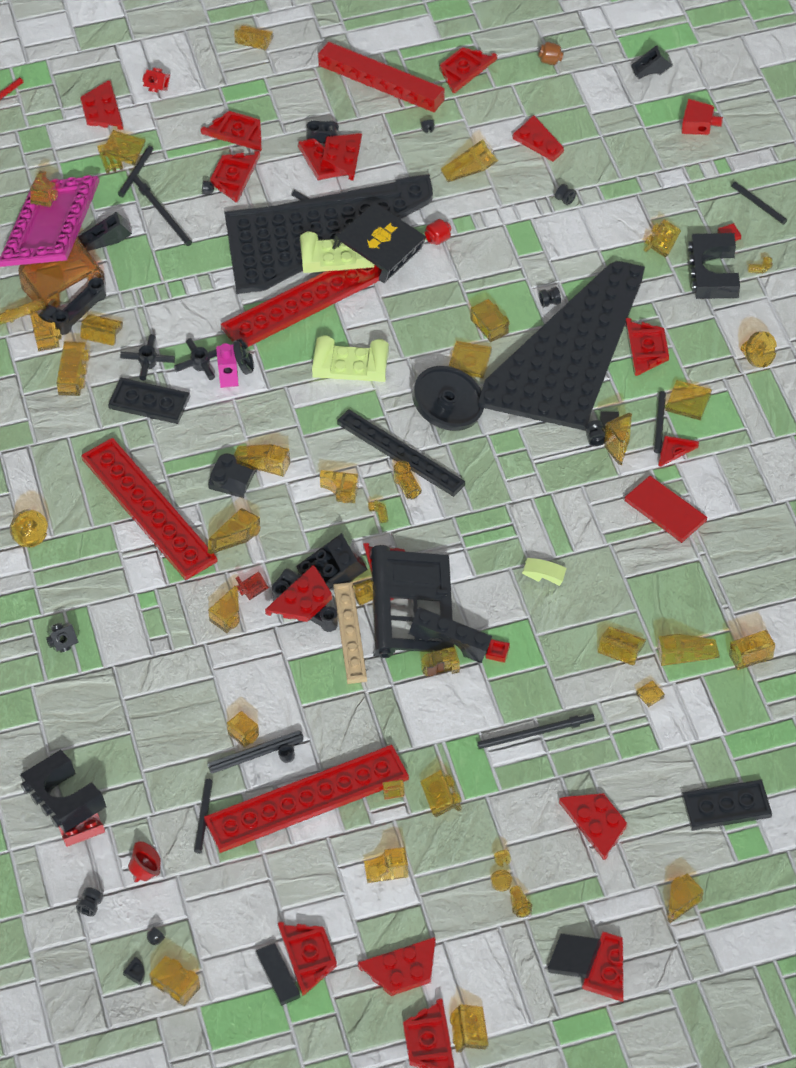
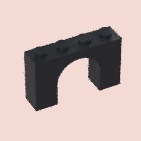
(708, 283)
(64, 811)

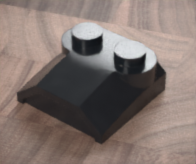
(231, 476)

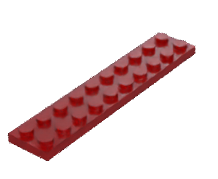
(298, 303)
(149, 508)
(304, 798)

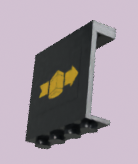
(381, 239)

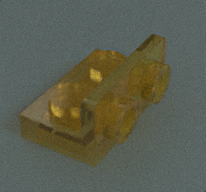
(253, 37)
(662, 238)
(100, 329)
(620, 645)
(441, 793)
(469, 1028)

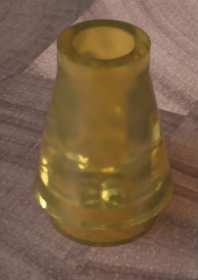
(520, 903)

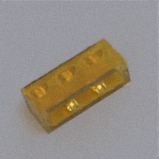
(72, 368)

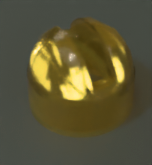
(502, 857)

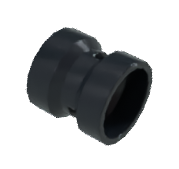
(549, 297)
(595, 433)
(89, 902)

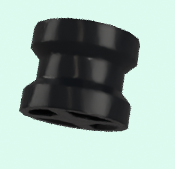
(565, 194)

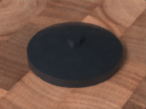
(447, 398)

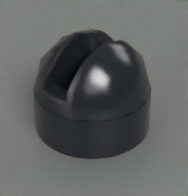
(428, 125)
(207, 187)
(286, 753)
(154, 936)

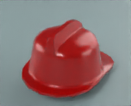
(144, 862)

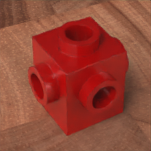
(156, 80)

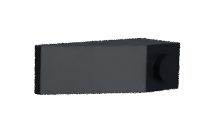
(106, 233)

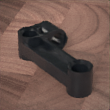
(78, 307)
(326, 617)

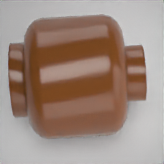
(550, 53)

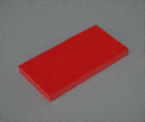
(665, 509)

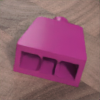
(226, 358)

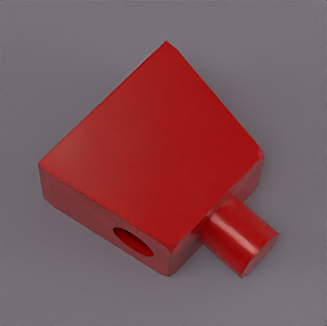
(699, 118)

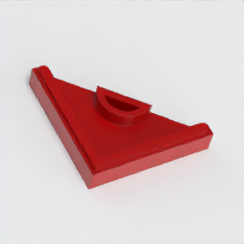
(675, 448)

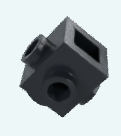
(68, 637)

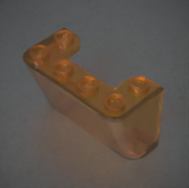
(51, 278)

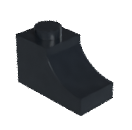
(653, 62)

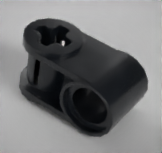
(321, 130)

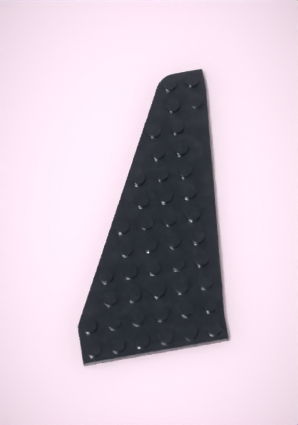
(267, 239)
(566, 360)

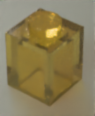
(243, 729)

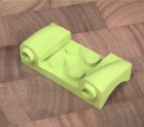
(320, 257)
(350, 362)

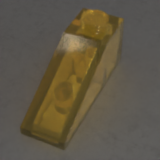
(472, 161)
(266, 458)
(235, 531)
(685, 648)

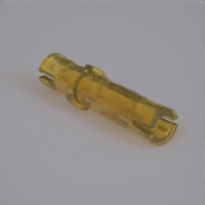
(12, 314)

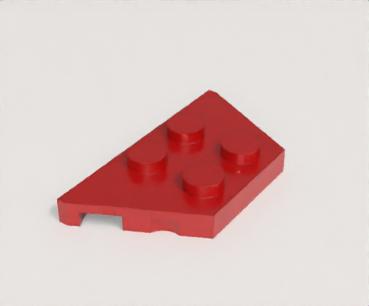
(464, 66)
(101, 107)
(236, 129)
(342, 153)
(234, 173)
(646, 345)
(302, 598)
(596, 820)
(308, 953)
(402, 968)
(428, 1038)

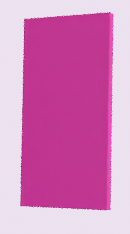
(50, 232)

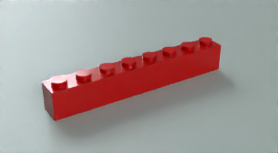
(381, 77)

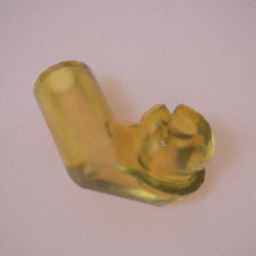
(763, 267)
(380, 508)

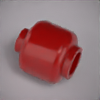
(438, 232)

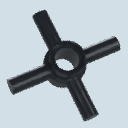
(147, 357)
(199, 359)

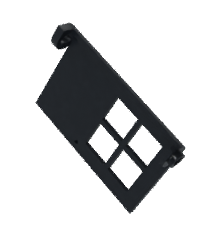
(407, 577)

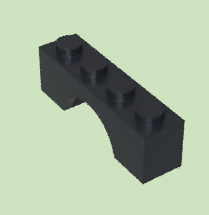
(470, 641)

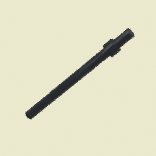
(145, 190)
(573, 722)

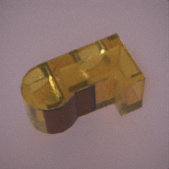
(440, 661)

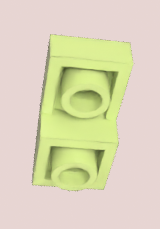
(544, 569)

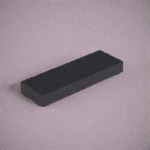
(277, 974)

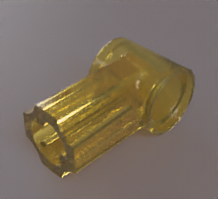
(406, 480)

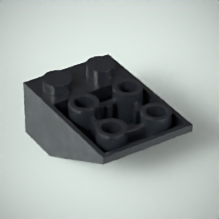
(335, 561)

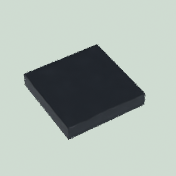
(574, 955)

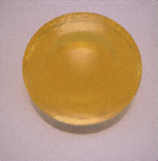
(501, 880)

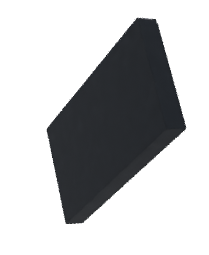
(149, 400)
(726, 805)

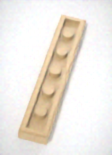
(350, 633)

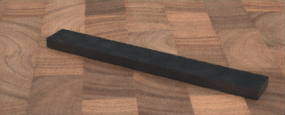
(401, 452)

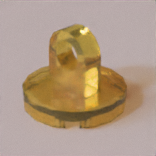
(760, 349)
(28, 528)

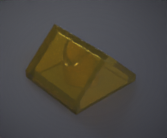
(618, 436)

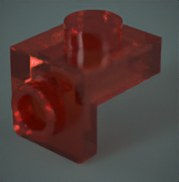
(252, 586)

